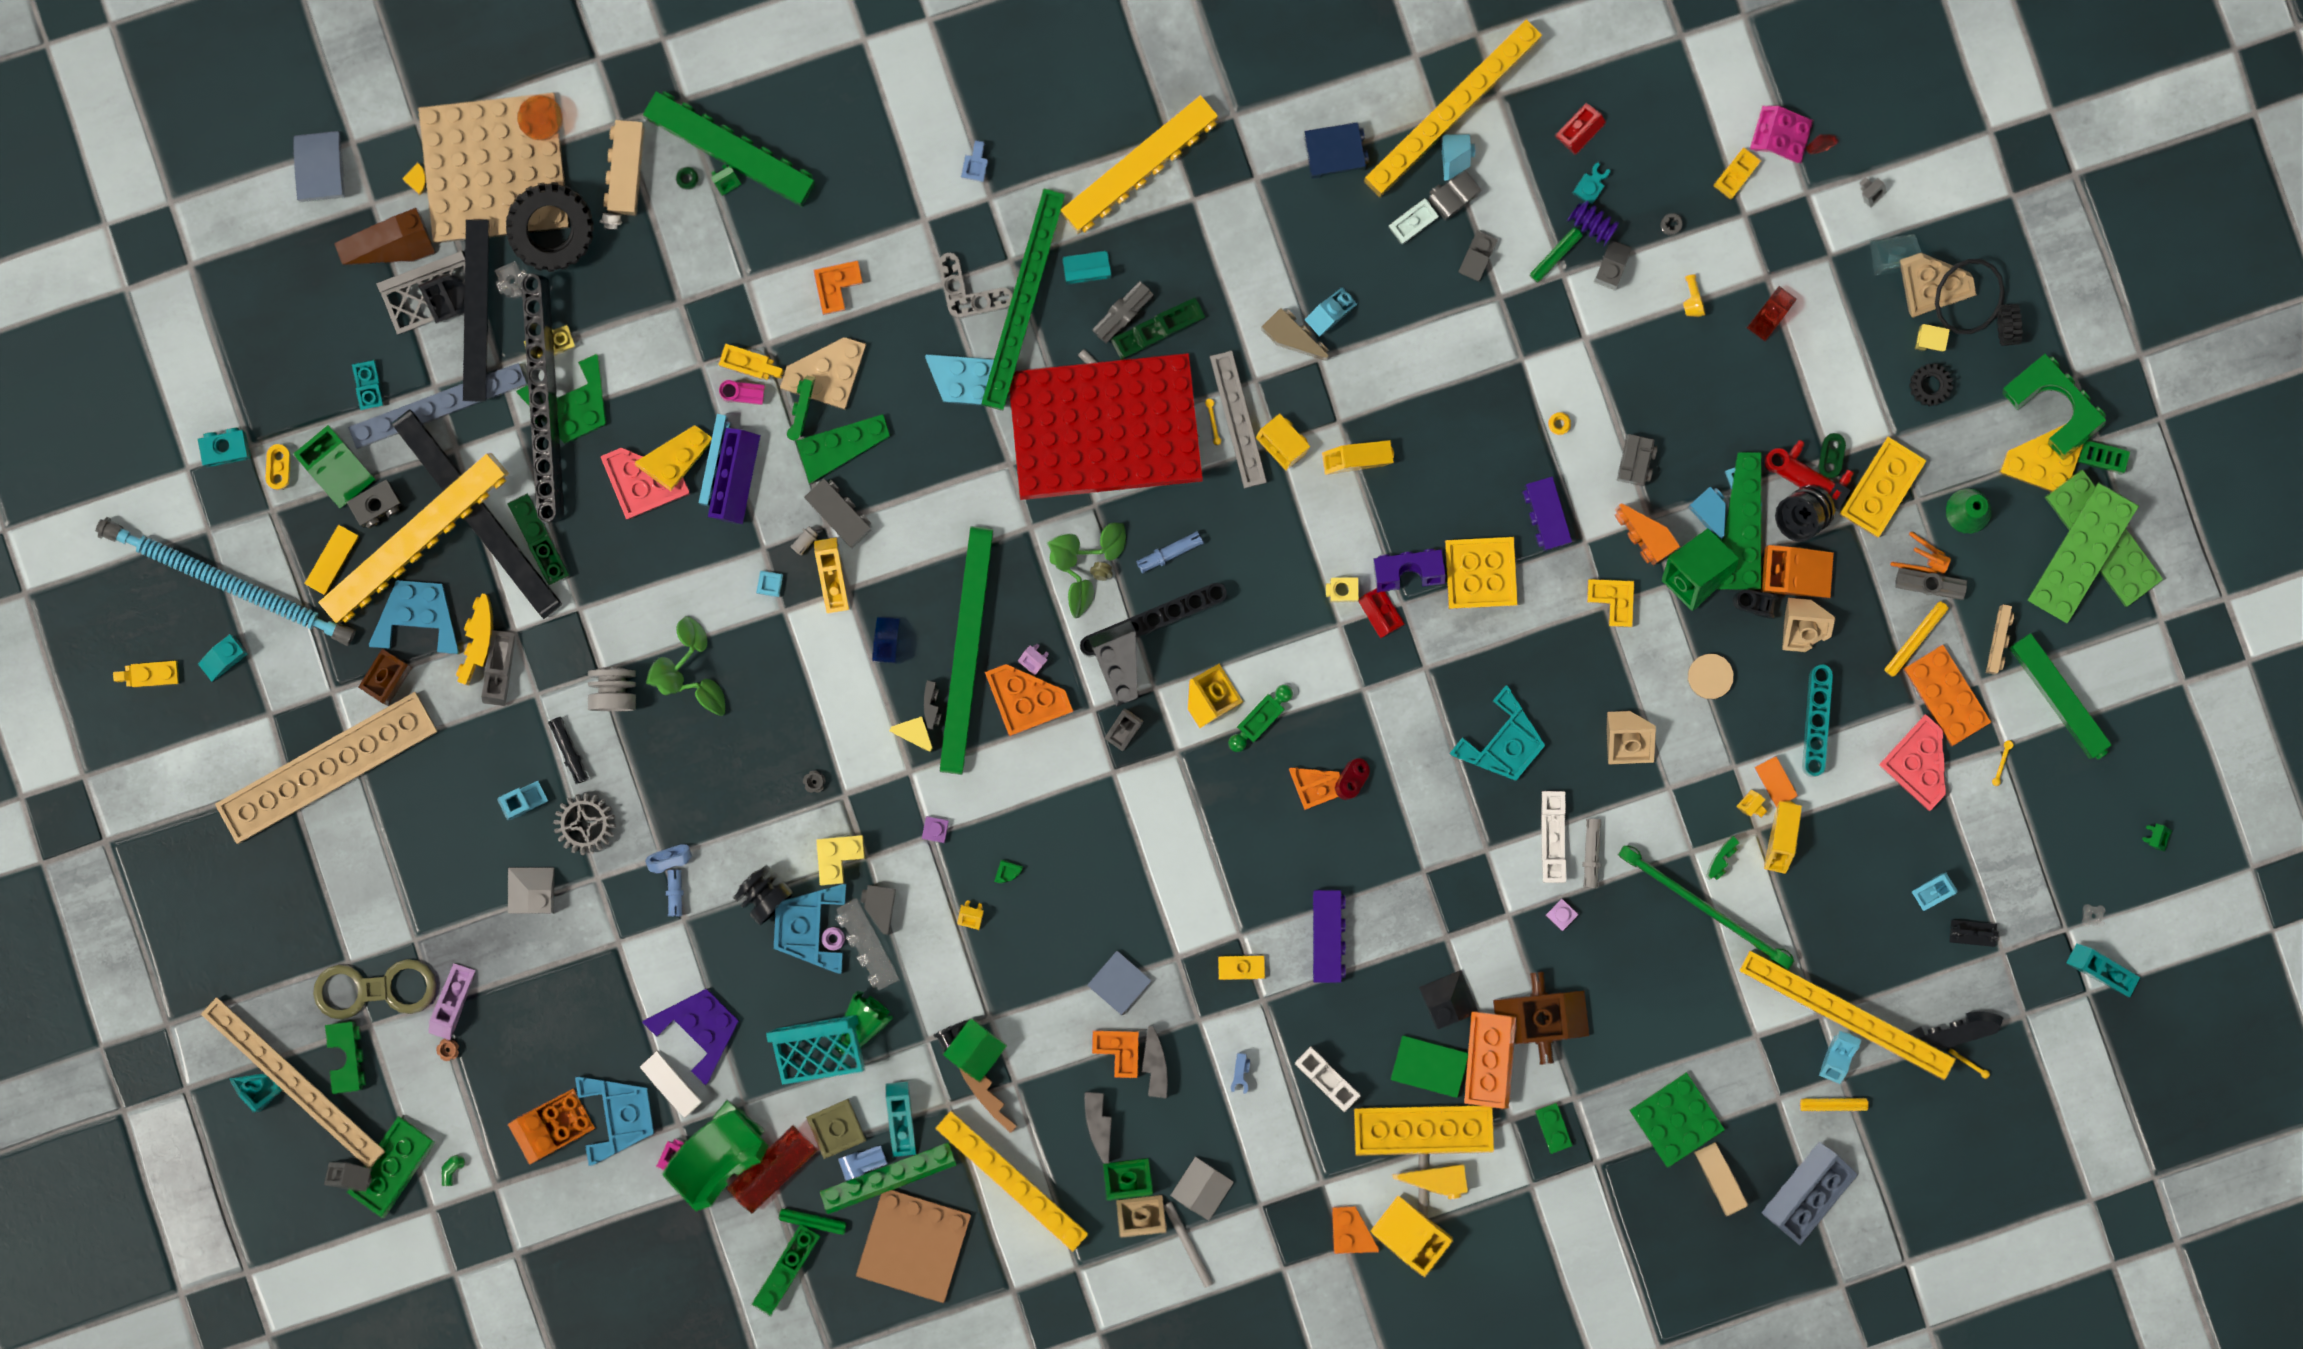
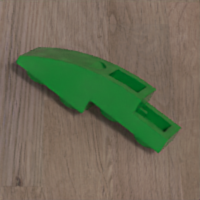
(785, 1270)

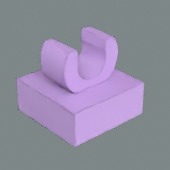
(1033, 659)

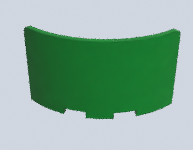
(712, 1156)

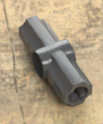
(1122, 312)
(1916, 582)

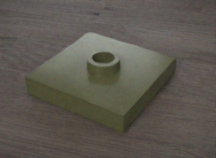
(836, 1128)

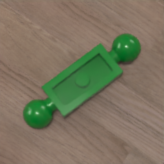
(1260, 718)

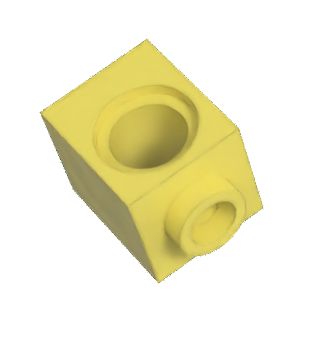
(1351, 583)

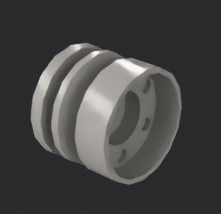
(611, 690)

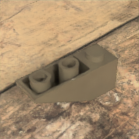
(1288, 334)

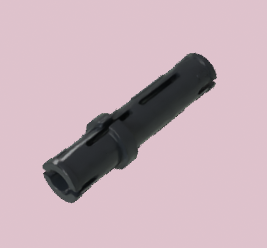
(571, 757)

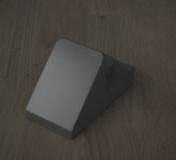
(1477, 256)

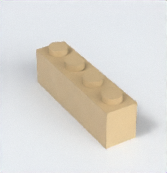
(625, 167)

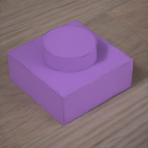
(935, 829)

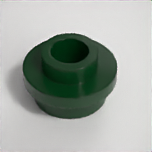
(687, 171)

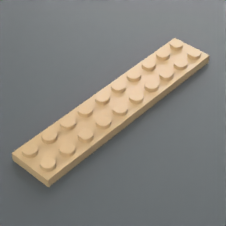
(326, 768)

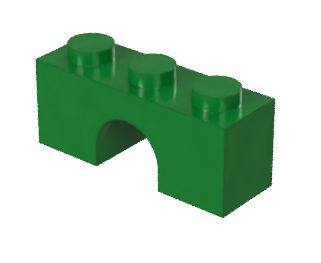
(350, 1076)

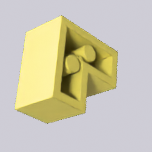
(832, 854)

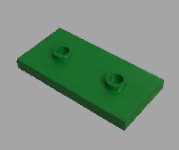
(390, 1174)

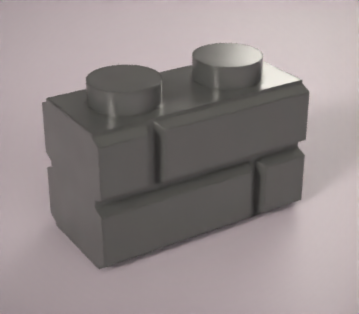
(1636, 460)

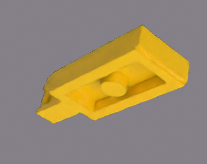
(748, 363)
(149, 674)

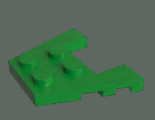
(580, 409)

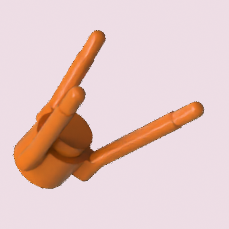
(1937, 560)

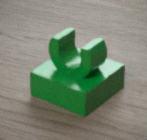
(725, 180)
(2159, 838)

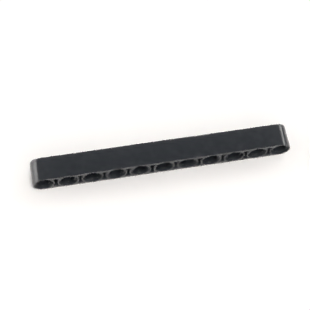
(549, 407)
(481, 518)

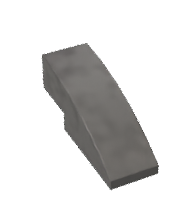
(498, 668)
(1155, 1064)
(1098, 1125)

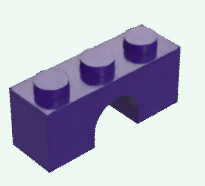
(1426, 564)

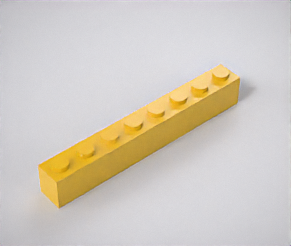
(1139, 164)
(1011, 1180)

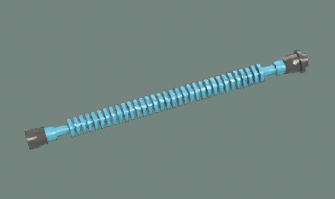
(244, 590)

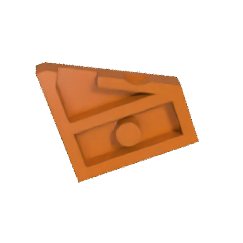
(1314, 786)
(1350, 1232)

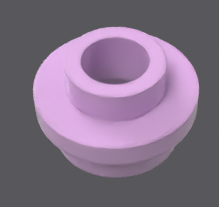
(833, 946)

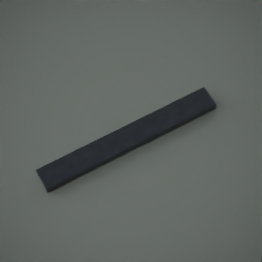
(476, 311)

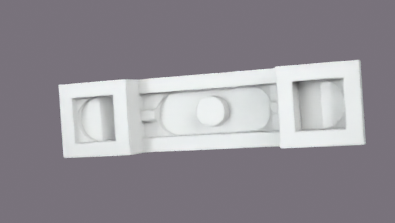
(1553, 837)

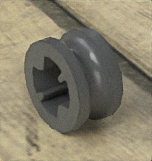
(1665, 220)

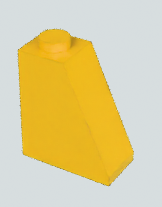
(1357, 457)
(1783, 837)

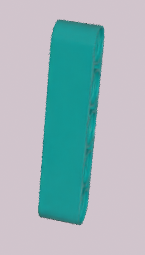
(1817, 709)

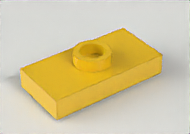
(1241, 967)

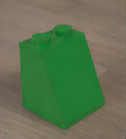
(1699, 568)

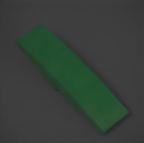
(1158, 328)

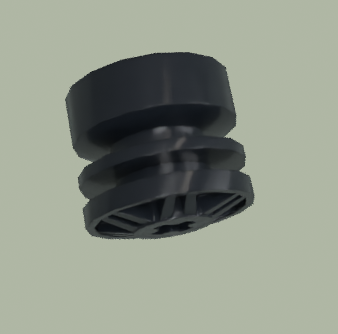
(1805, 513)
(762, 894)

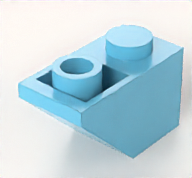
(1330, 311)

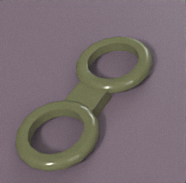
(374, 989)

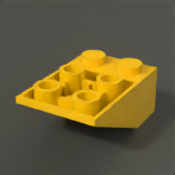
(1411, 1235)

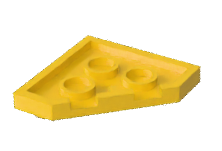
(2039, 464)

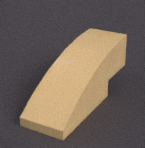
(1720, 1179)

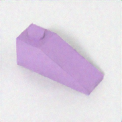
(451, 1002)

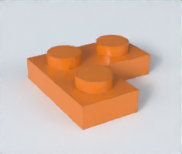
(831, 280)
(1124, 1047)

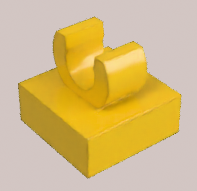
(1752, 804)
(970, 916)

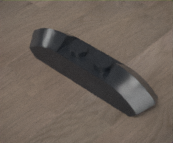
(1977, 1025)

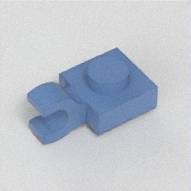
(975, 166)
(1241, 1067)

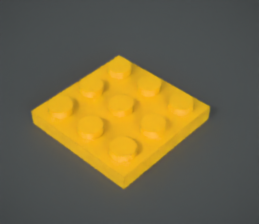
(1481, 573)

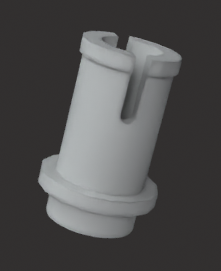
(804, 540)

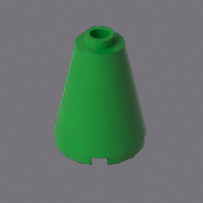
(1968, 511)
(871, 1018)

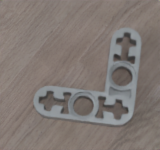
(960, 295)

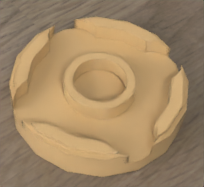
(1710, 676)

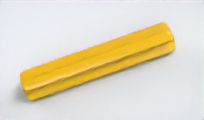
(1834, 1104)

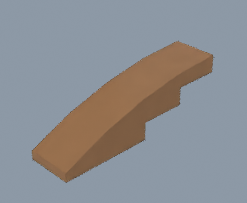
(989, 1100)

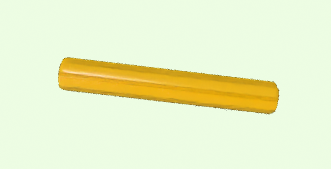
(1916, 638)

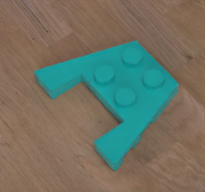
(1510, 748)

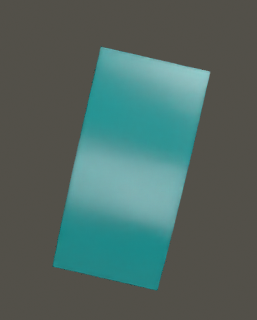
(367, 384)

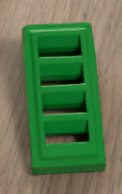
(2120, 469)

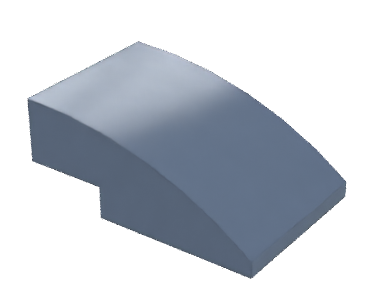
(318, 167)

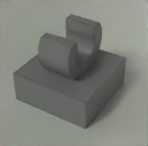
(1872, 191)

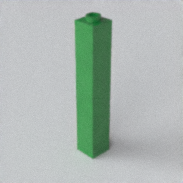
(2060, 697)

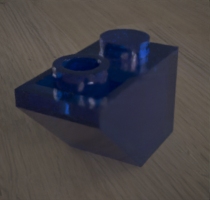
(886, 640)

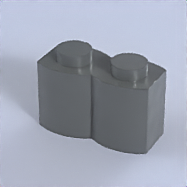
(1454, 194)

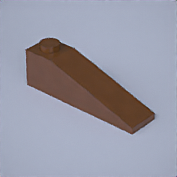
(390, 241)

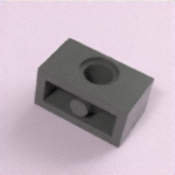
(361, 504)

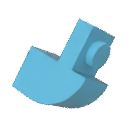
(522, 800)
(1839, 1057)

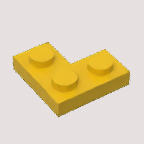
(1618, 595)

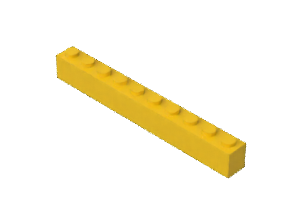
(1453, 108)
(413, 538)

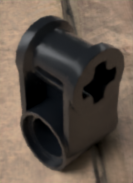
(1760, 603)
(951, 1033)

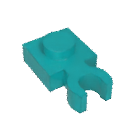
(1590, 186)

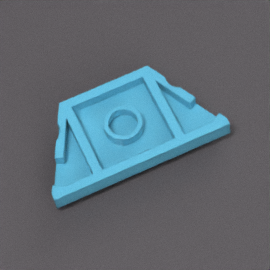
(960, 378)

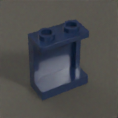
(1335, 149)

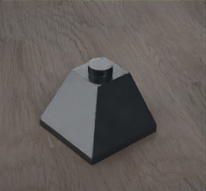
(1448, 999)

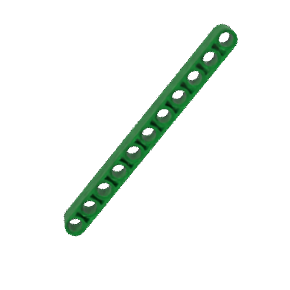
(966, 650)

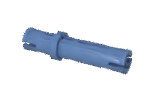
(1169, 552)

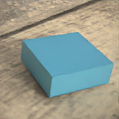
(769, 584)

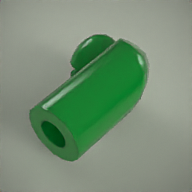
(449, 1167)

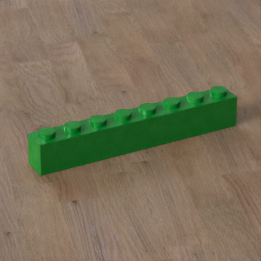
(728, 148)

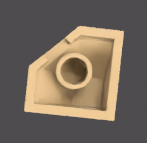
(1805, 625)

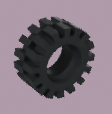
(2009, 324)
(1944, 382)

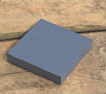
(1119, 983)

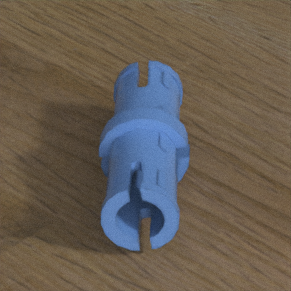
(674, 893)

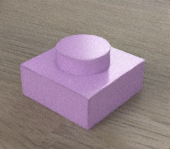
(1561, 914)

